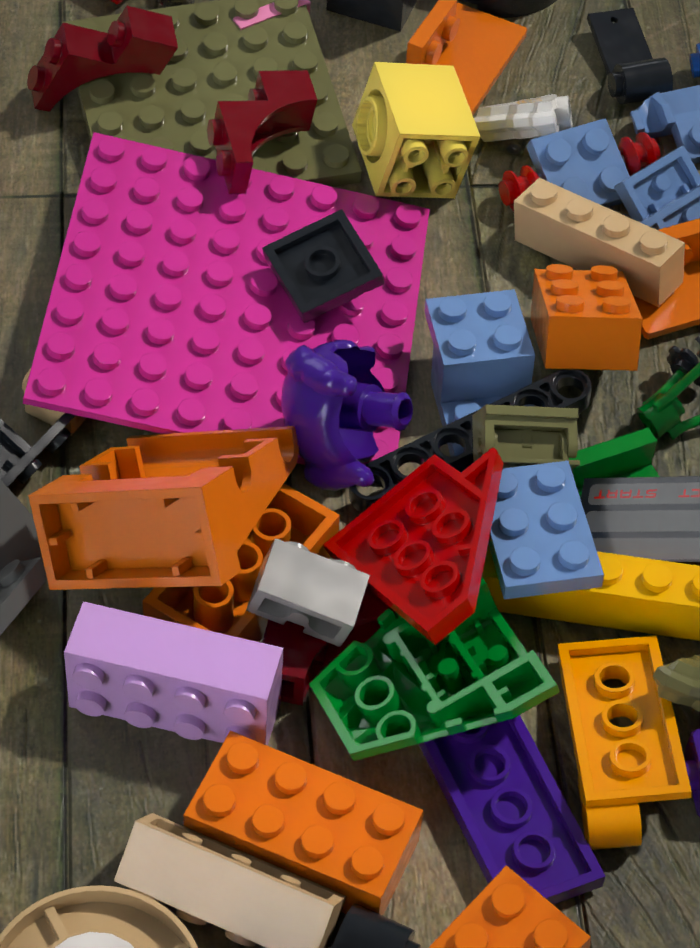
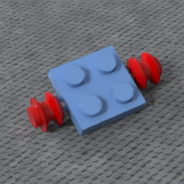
(582, 162)

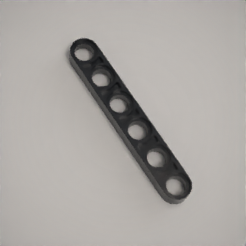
(540, 393)

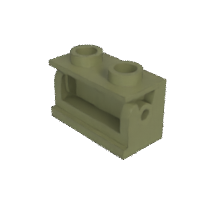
(526, 434)

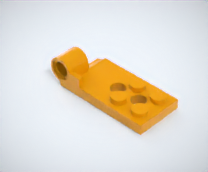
(613, 762)

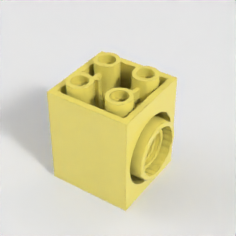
(415, 130)

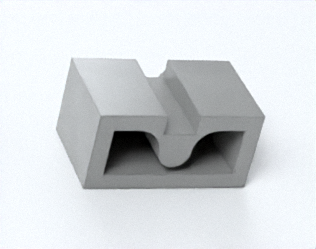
(308, 591)

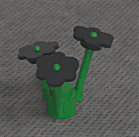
(664, 409)

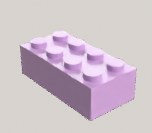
(172, 676)

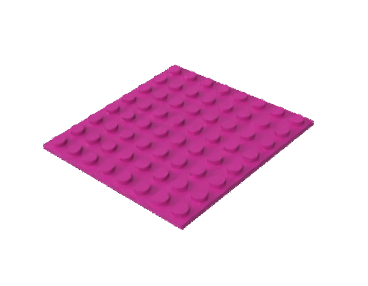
(176, 315)

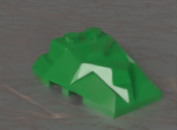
(410, 691)

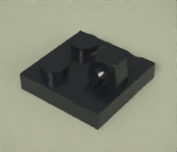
(323, 265)

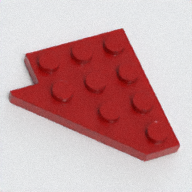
(427, 542)

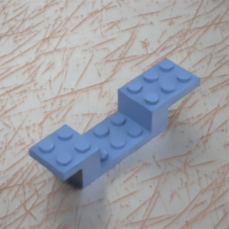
(538, 520)

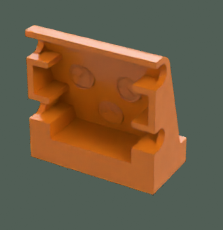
(161, 509)

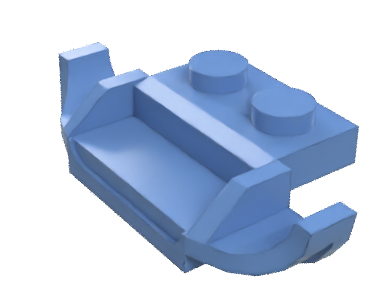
(672, 113)
(663, 191)

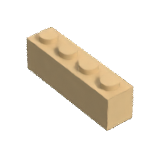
(594, 235)
(227, 887)

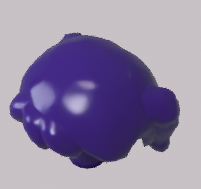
(336, 409)

